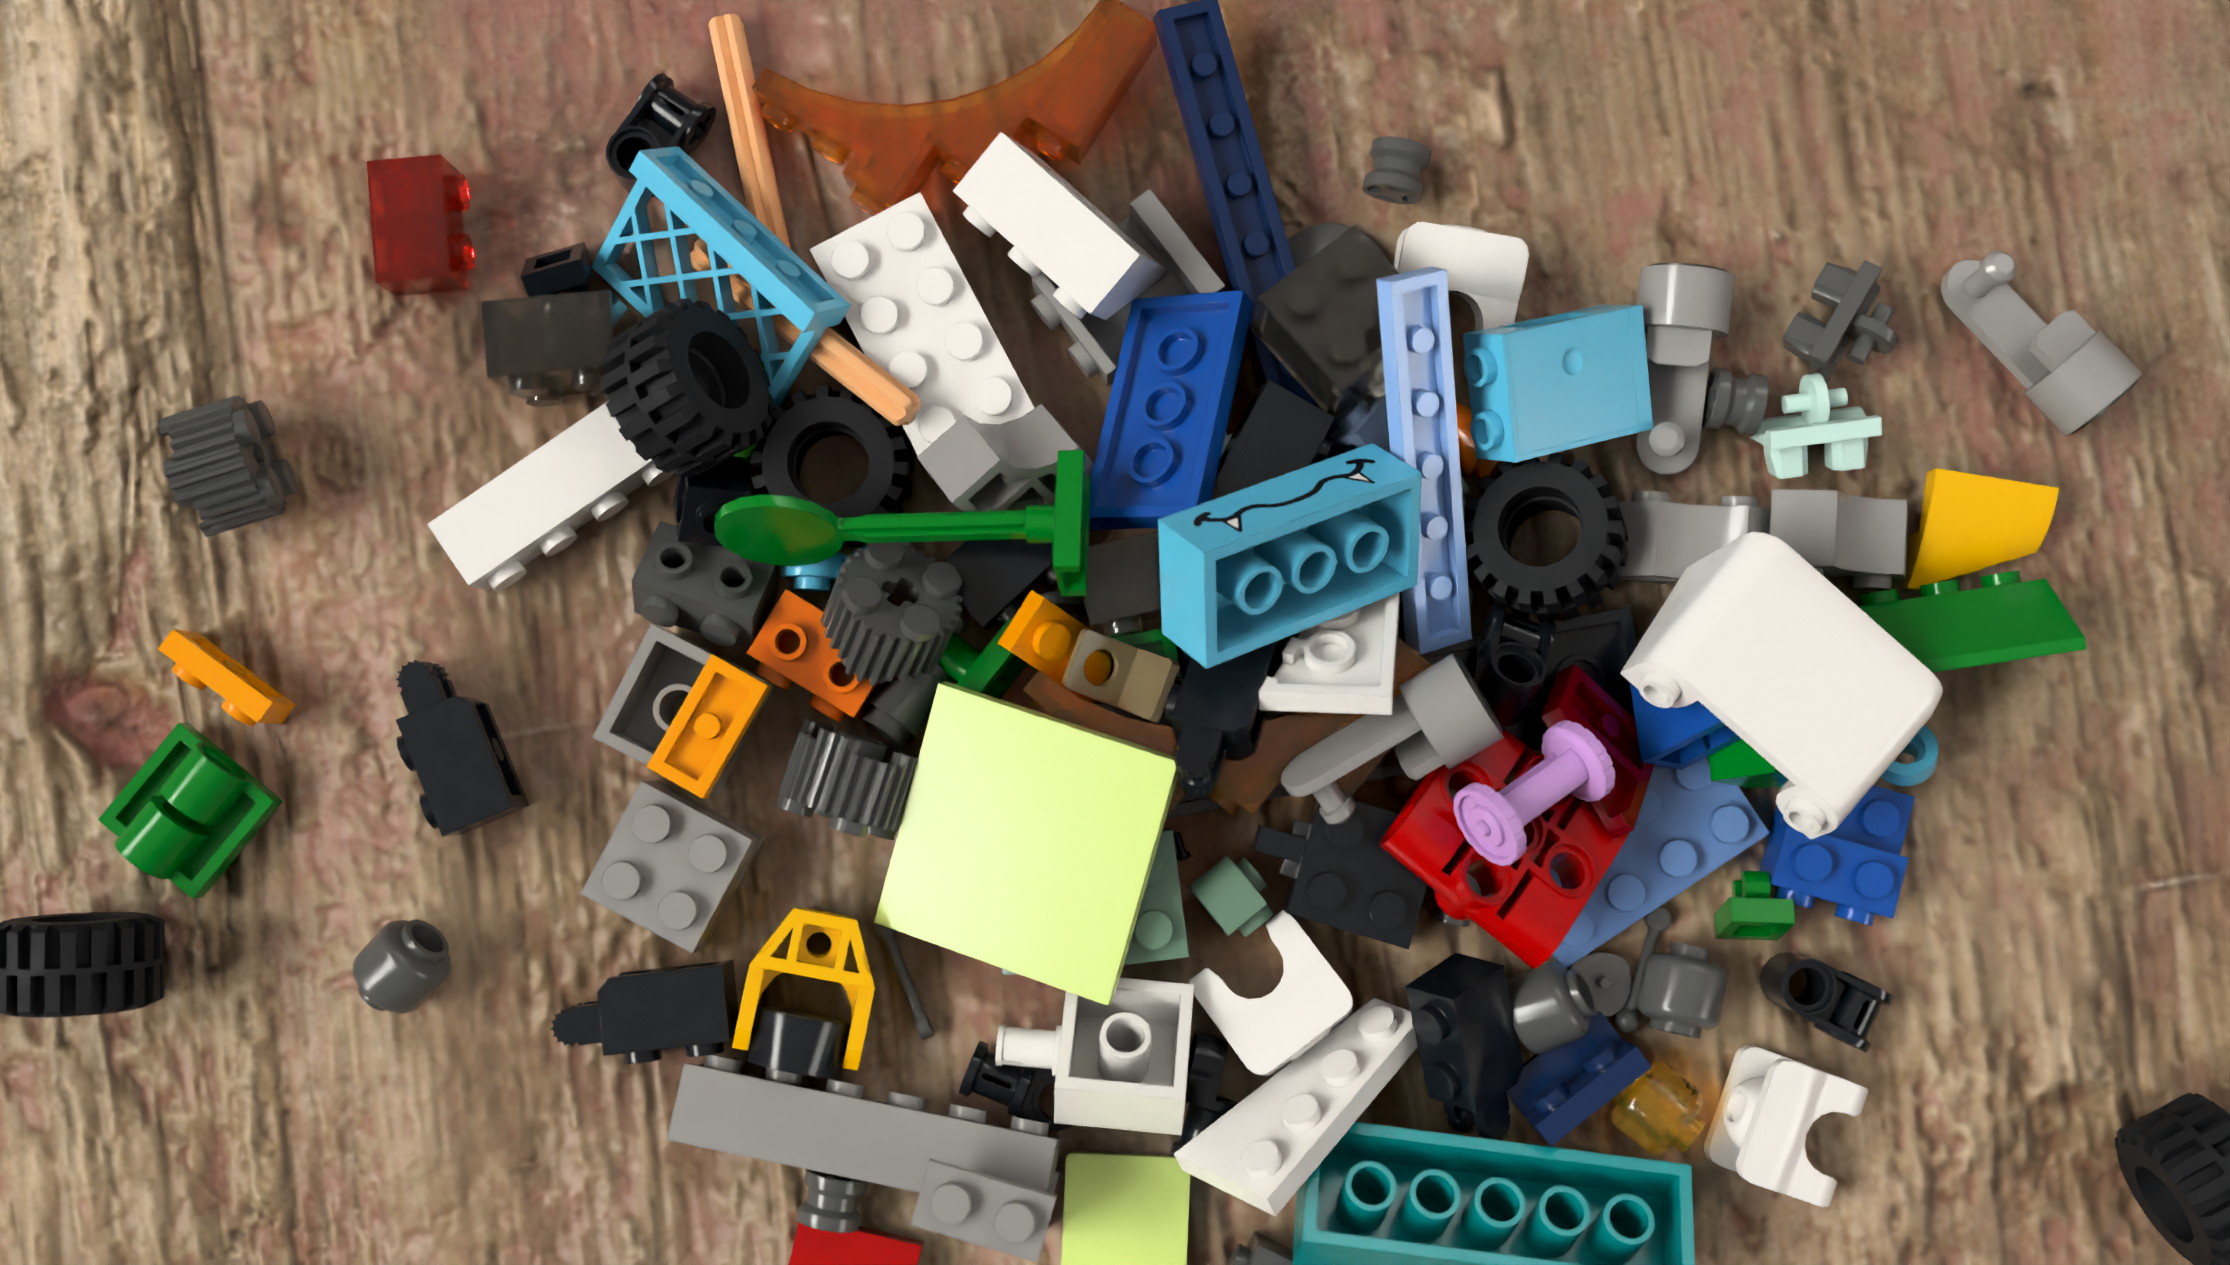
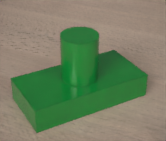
(983, 672)

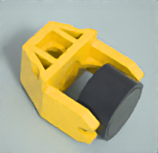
(803, 1039)

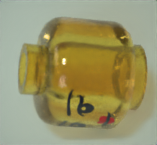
(1659, 1110)

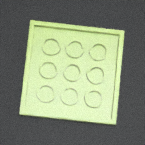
(1027, 841)

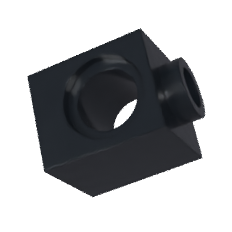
(703, 495)

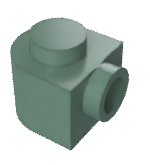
(1232, 896)

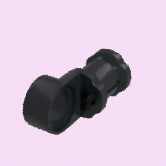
(1204, 1076)
(1020, 1095)

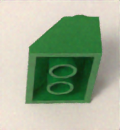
(1977, 625)

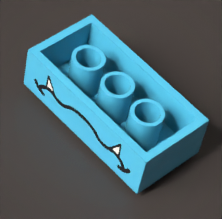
(1288, 553)

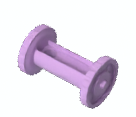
(1571, 764)

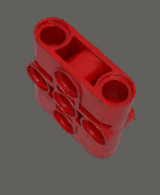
(1520, 900)

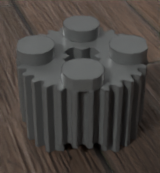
(227, 464)
(892, 612)
(847, 779)

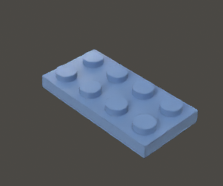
(1679, 838)

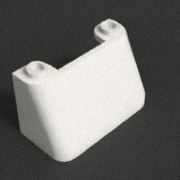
(1788, 673)

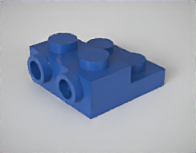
(1850, 866)

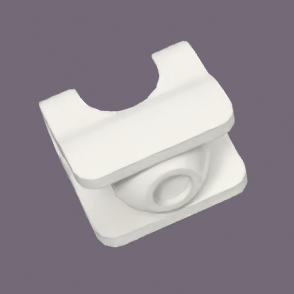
(1479, 265)
(1289, 1019)
(1766, 1120)

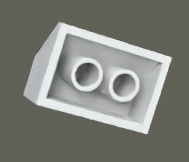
(1055, 230)

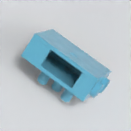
(1558, 382)

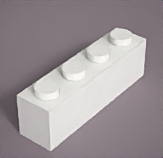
(543, 501)

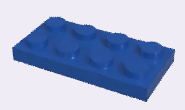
(1168, 408)

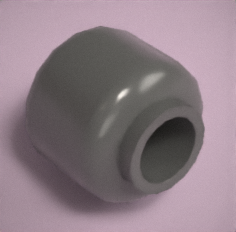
(402, 966)
(1682, 991)
(1550, 1007)

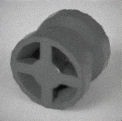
(1396, 170)
(1735, 401)
(831, 1202)

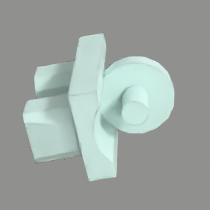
(1841, 430)

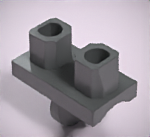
(1852, 297)

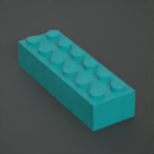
(1488, 1202)

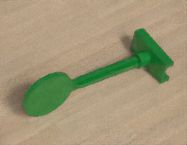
(803, 533)

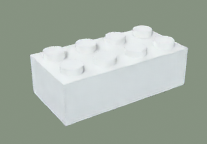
(921, 320)

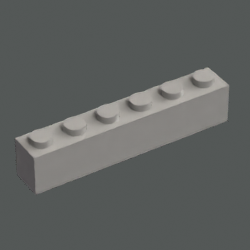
(849, 1134)

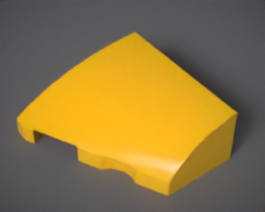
(1975, 525)

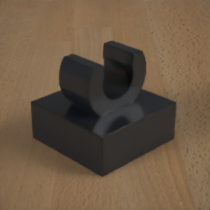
(558, 271)

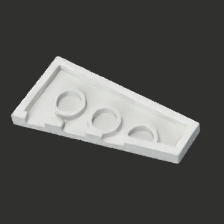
(1297, 1117)

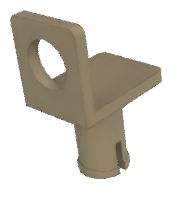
(1138, 680)

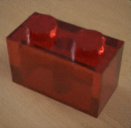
(419, 225)

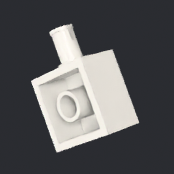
(1116, 1061)

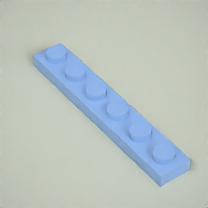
(1425, 436)

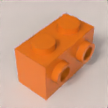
(796, 650)

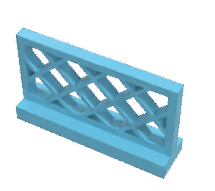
(731, 238)

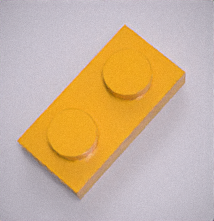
(1046, 638)
(205, 664)
(708, 726)

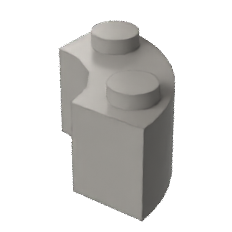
(1000, 463)
(1844, 534)
(1672, 535)

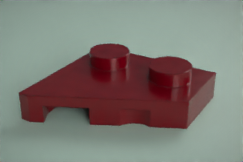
(1583, 701)

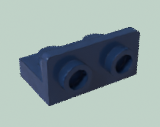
(1576, 1080)

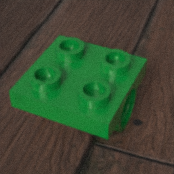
(188, 812)

